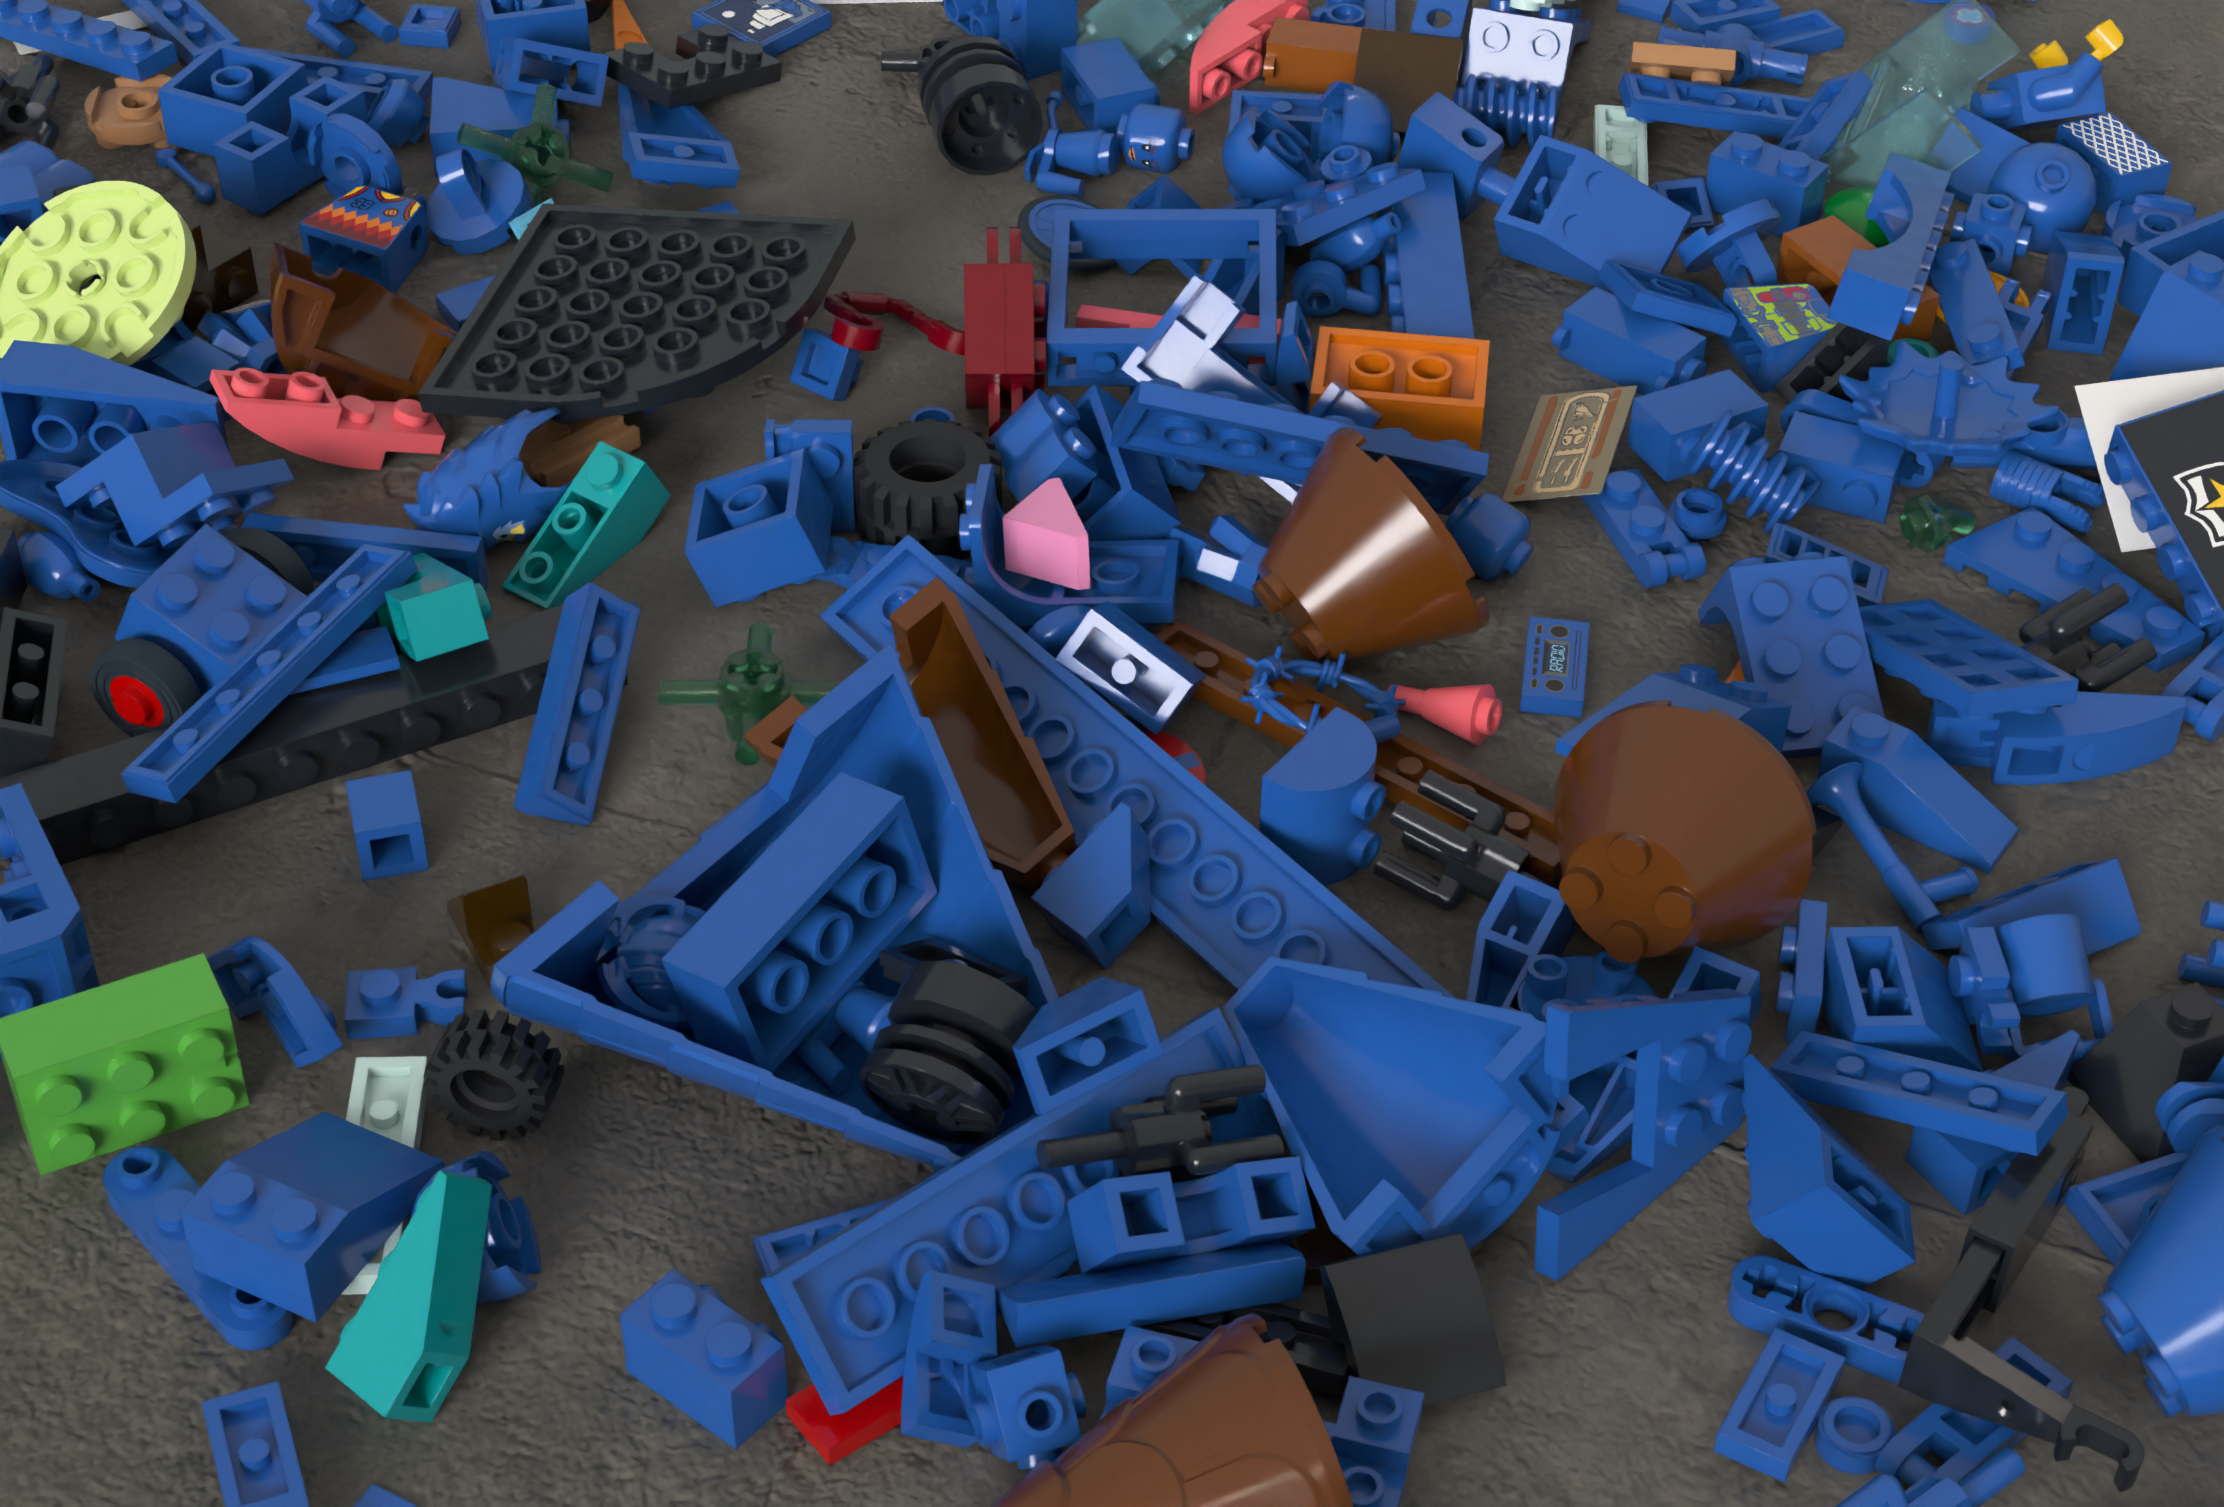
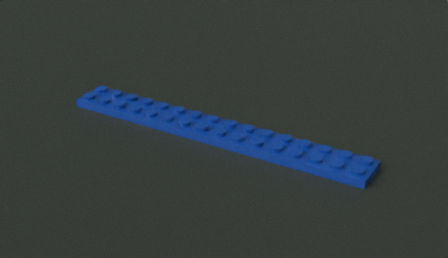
(1211, 871)

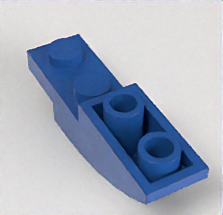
(2067, 743)

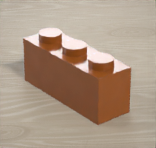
(1819, 257)

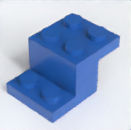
(174, 484)

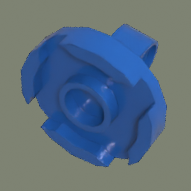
(475, 202)
(1735, 246)

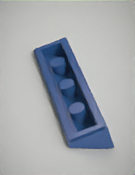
(578, 706)
(1151, 1292)

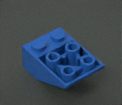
(1029, 27)
(1580, 210)
(1818, 1189)

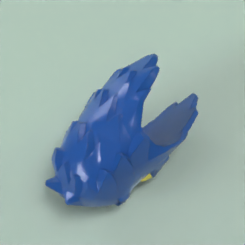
(486, 487)

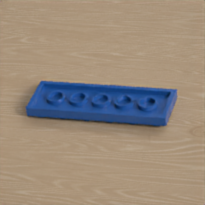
(1281, 442)

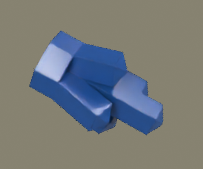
(252, 347)
(1225, 563)

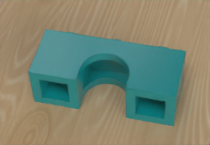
(435, 610)

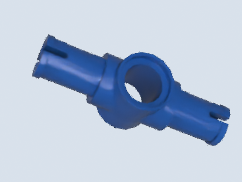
(1754, 57)

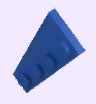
(2051, 564)

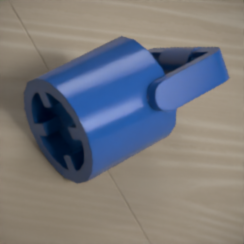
(2052, 976)

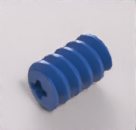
(1509, 110)
(1750, 472)

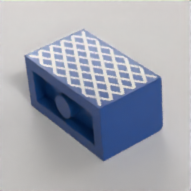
(2118, 159)

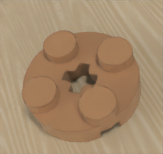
(128, 113)

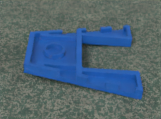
(1683, 1104)

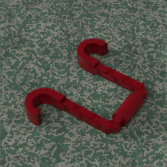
(866, 332)

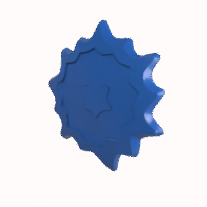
(1945, 404)

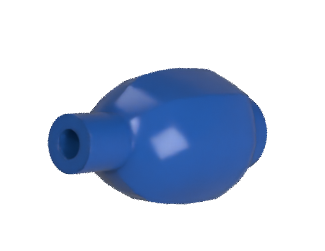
(1356, 242)
(54, 567)

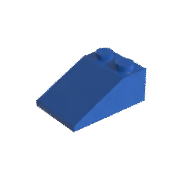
(1697, 689)
(304, 1211)

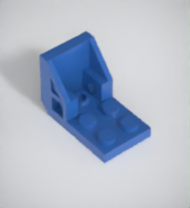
(41, 923)

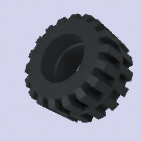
(917, 481)

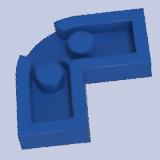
(260, 978)

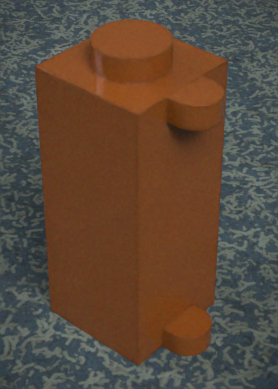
(1310, 54)

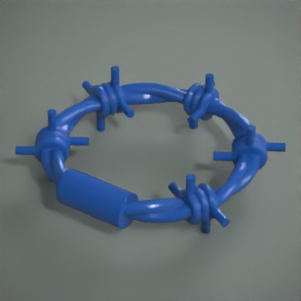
(1383, 725)

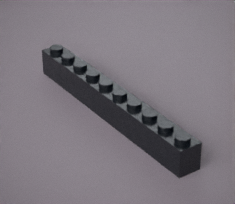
(302, 740)

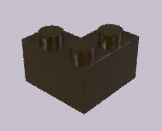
(222, 274)

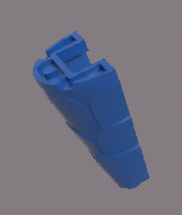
(1400, 1100)

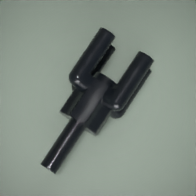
(28, 99)
(2058, 640)
(1473, 858)
(1172, 1130)

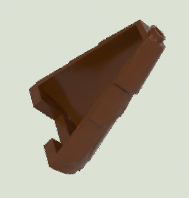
(979, 733)
(1208, 1432)

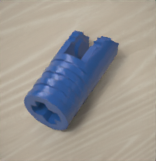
(2029, 483)

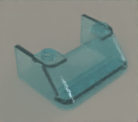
(1917, 93)

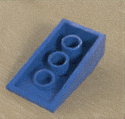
(79, 404)

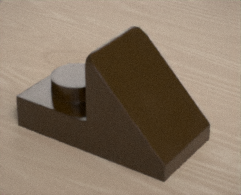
(493, 921)

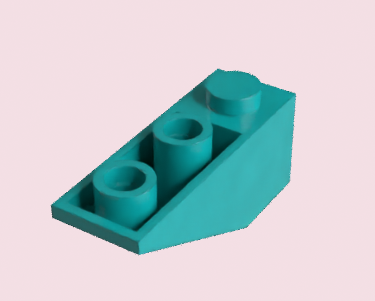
(589, 528)
(421, 1310)

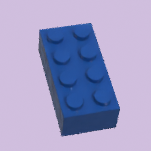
(801, 923)

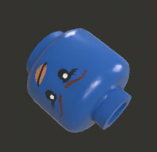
(1155, 138)

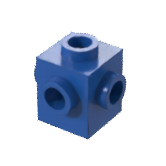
(1997, 228)
(1008, 1387)

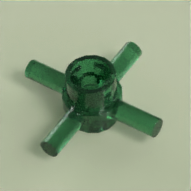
(537, 143)
(747, 689)

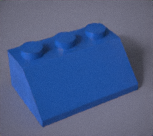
(1129, 491)

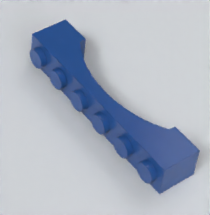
(1888, 282)

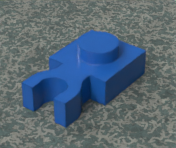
(1981, 982)
(396, 999)

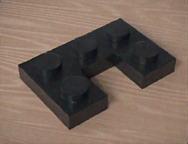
(713, 67)

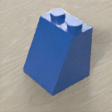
(2180, 322)

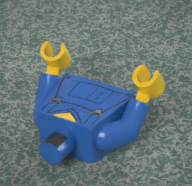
(2055, 90)

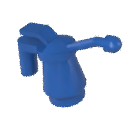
(1084, 151)
(857, 1013)

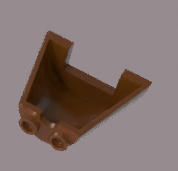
(351, 330)

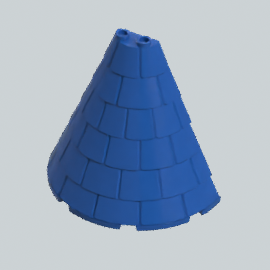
(872, 733)

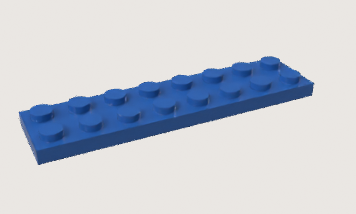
(977, 1219)

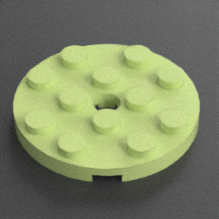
(104, 230)

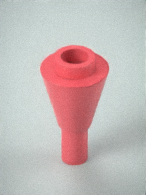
(1463, 710)

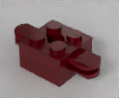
(999, 326)

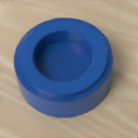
(1852, 1434)

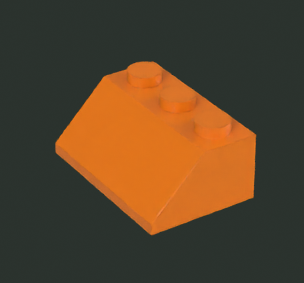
(1410, 379)

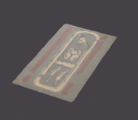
(1570, 444)

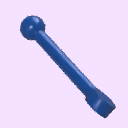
(168, 157)

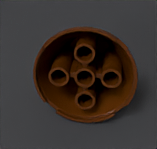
(1365, 561)
(1680, 832)

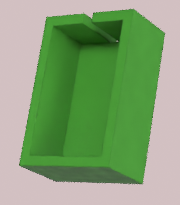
(122, 1063)

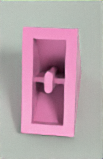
(1047, 538)

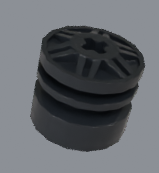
(979, 105)
(948, 1053)

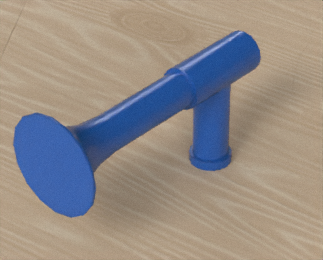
(1917, 899)

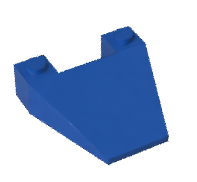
(1533, 921)

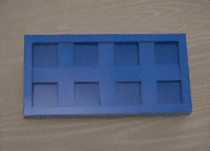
(1962, 661)

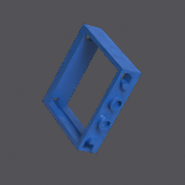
(1155, 236)

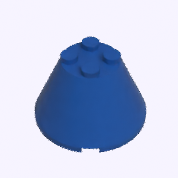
(2170, 1288)

